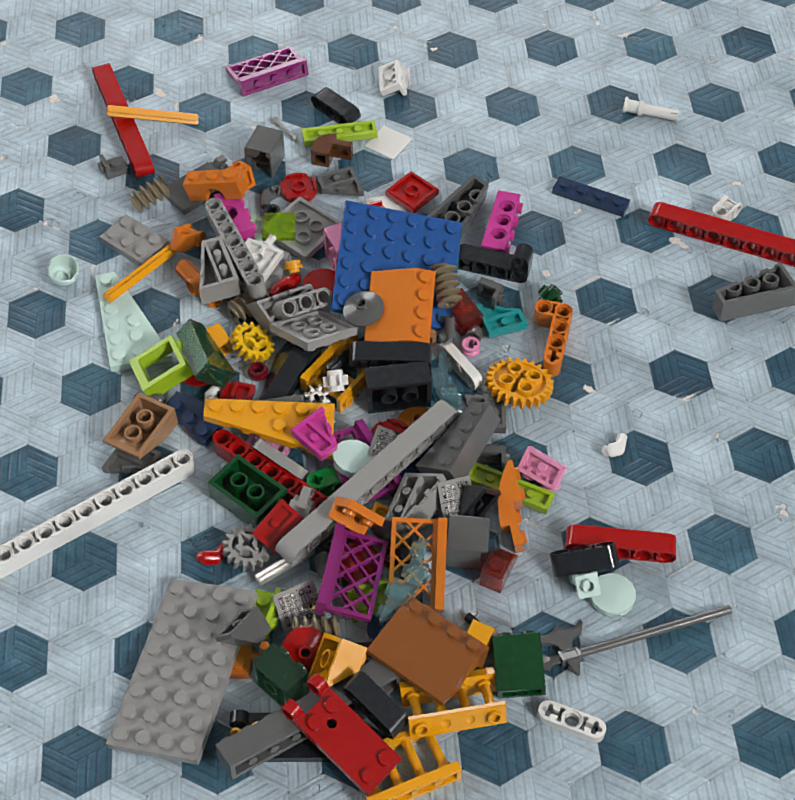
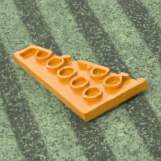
(265, 418)

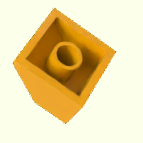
(337, 659)

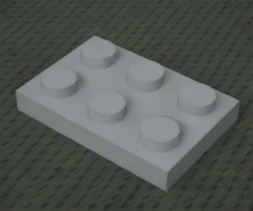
(133, 240)

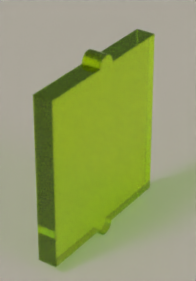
(280, 225)

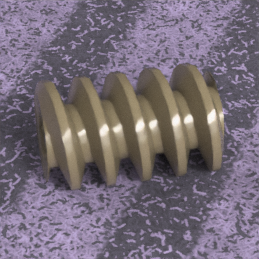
(150, 194)
(446, 285)
(238, 309)
(331, 627)

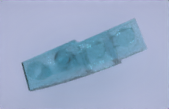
(442, 383)
(401, 590)

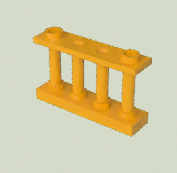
(317, 371)
(464, 718)
(423, 781)

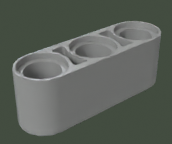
(294, 305)

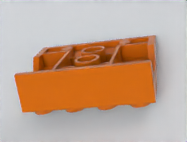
(407, 305)

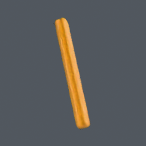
(151, 114)
(138, 274)

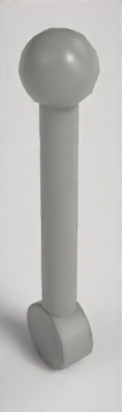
(275, 120)

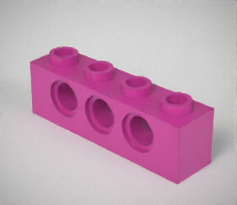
(502, 221)

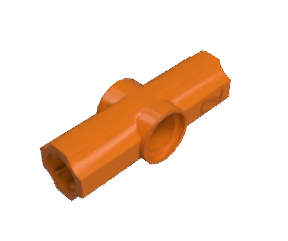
(191, 277)

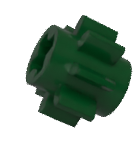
(550, 293)

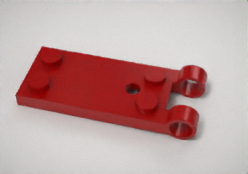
(351, 744)

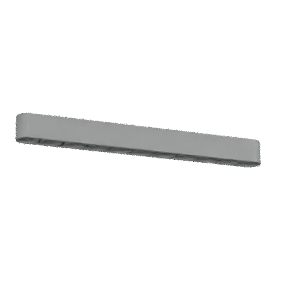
(368, 480)

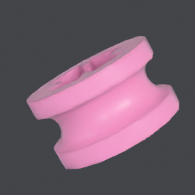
(468, 351)

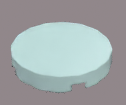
(351, 457)
(616, 595)

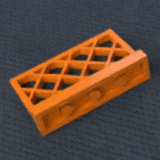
(438, 557)

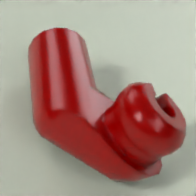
(279, 285)
(211, 557)

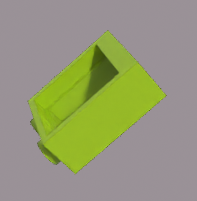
(169, 378)

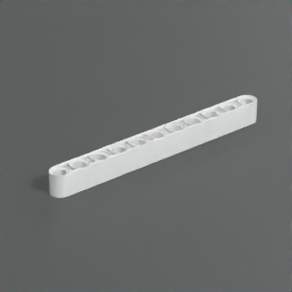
(79, 523)

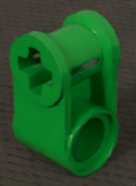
(325, 481)

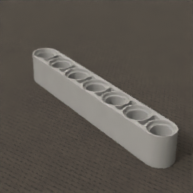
(238, 251)

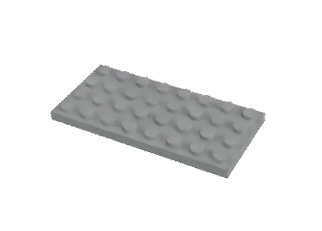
(180, 673)

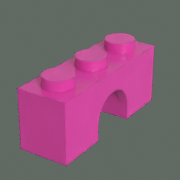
(240, 216)

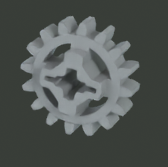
(246, 549)

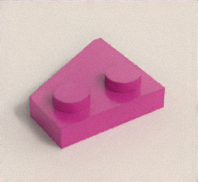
(316, 434)

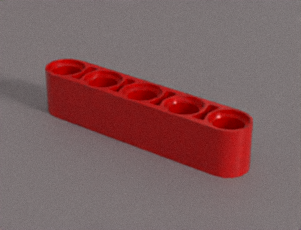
(629, 543)

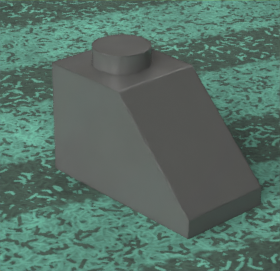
(245, 629)

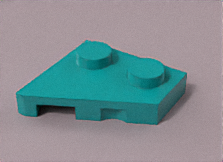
(502, 320)

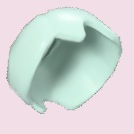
(63, 270)

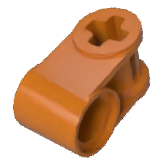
(186, 238)

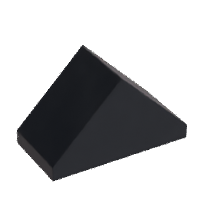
(477, 500)

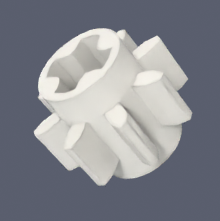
(335, 380)
(322, 394)

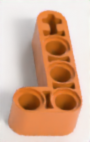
(558, 318)

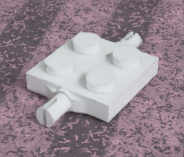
(265, 255)

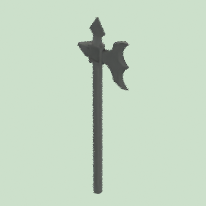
(572, 656)

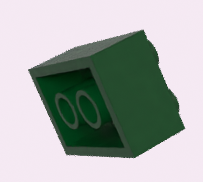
(246, 491)

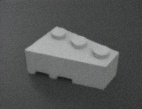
(217, 272)
(263, 311)
(416, 497)

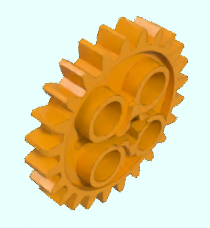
(531, 390)

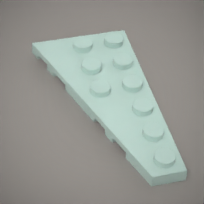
(124, 326)

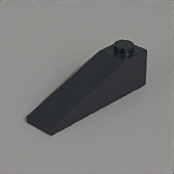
(286, 370)

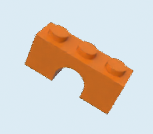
(227, 181)

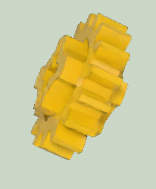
(252, 342)

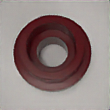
(258, 367)

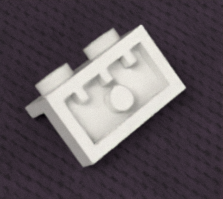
(393, 78)

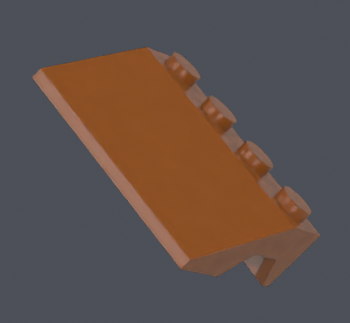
(428, 651)

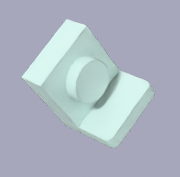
(586, 584)

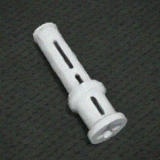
(640, 108)

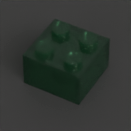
(280, 675)

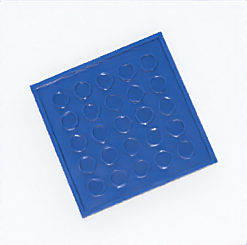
(391, 240)

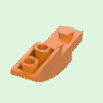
(508, 502)

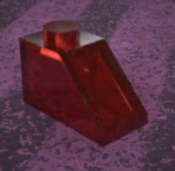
(466, 314)
(497, 569)

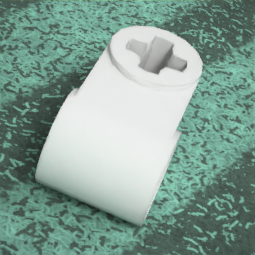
(726, 208)

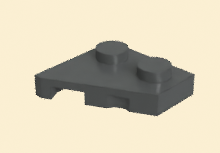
(340, 182)

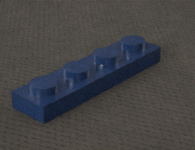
(591, 196)

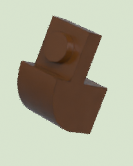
(329, 146)

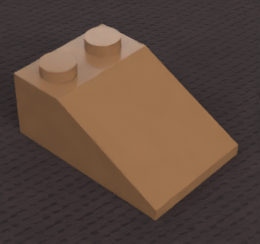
(142, 426)

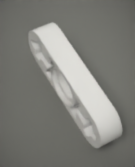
(462, 366)
(566, 711)

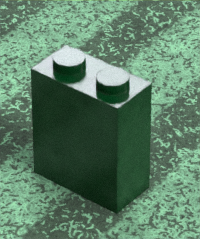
(519, 664)

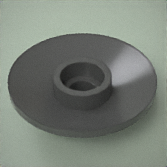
(363, 315)
(385, 532)

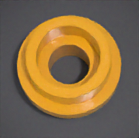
(293, 266)

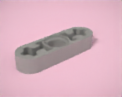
(280, 458)

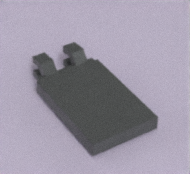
(178, 195)

